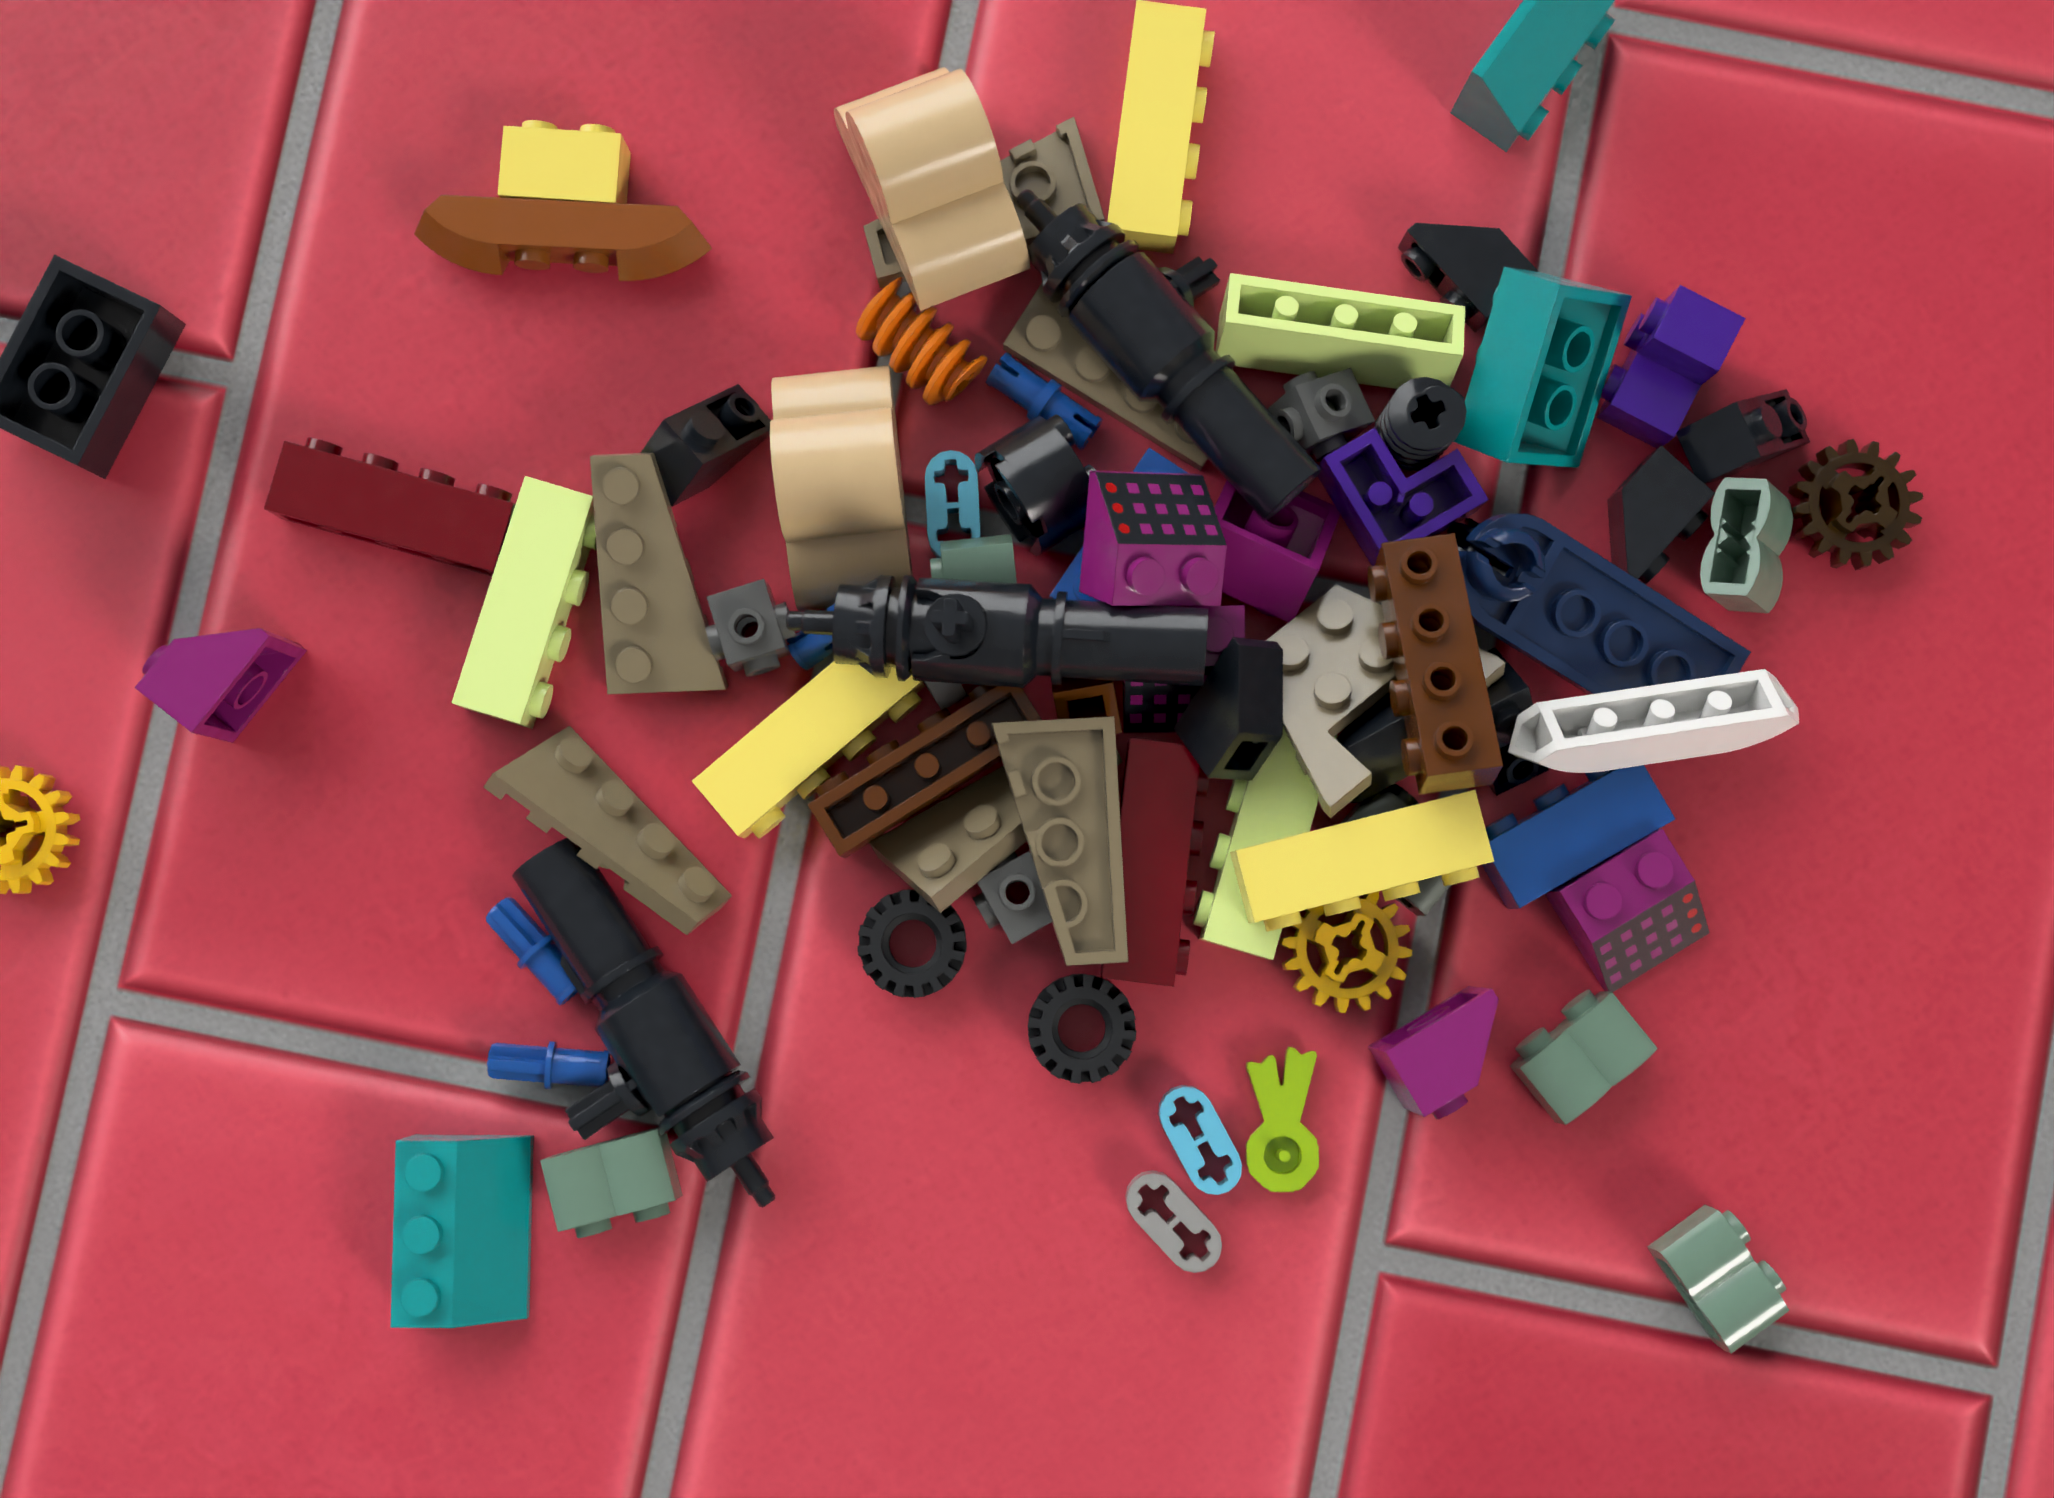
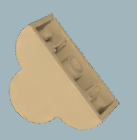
(935, 184)
(838, 481)

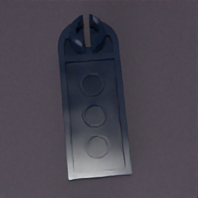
(1584, 612)

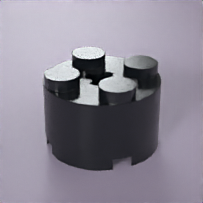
(1037, 482)

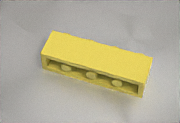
(1157, 122)
(800, 742)
(1361, 858)

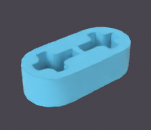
(936, 498)
(1212, 1132)

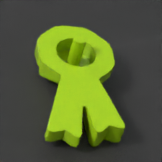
(1282, 1150)

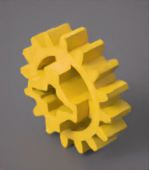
(45, 829)
(1368, 959)

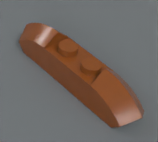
(536, 232)

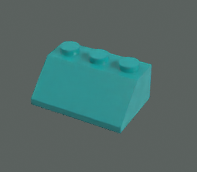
(1526, 63)
(1541, 368)
(461, 1230)

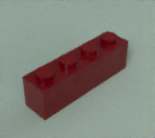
(390, 507)
(1156, 848)

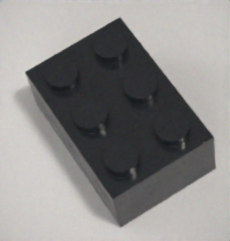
(83, 365)

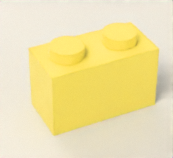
(564, 164)

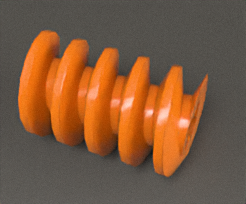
(917, 345)

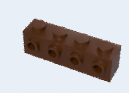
(1435, 664)
(918, 772)

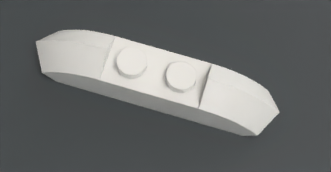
(1654, 723)

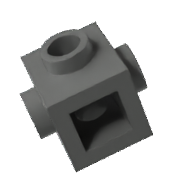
(1323, 411)
(736, 612)
(996, 909)

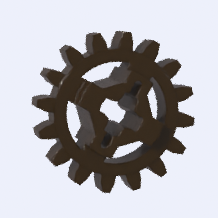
(1881, 506)

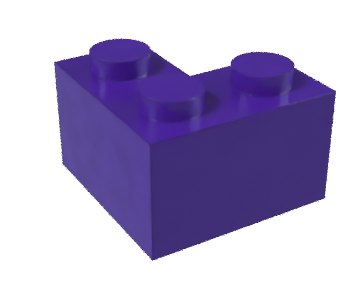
(1670, 357)
(1386, 505)

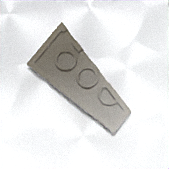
(646, 584)
(592, 807)

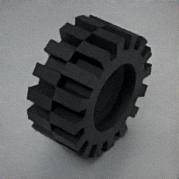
(881, 964)
(1108, 1054)

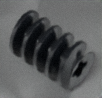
(1421, 422)

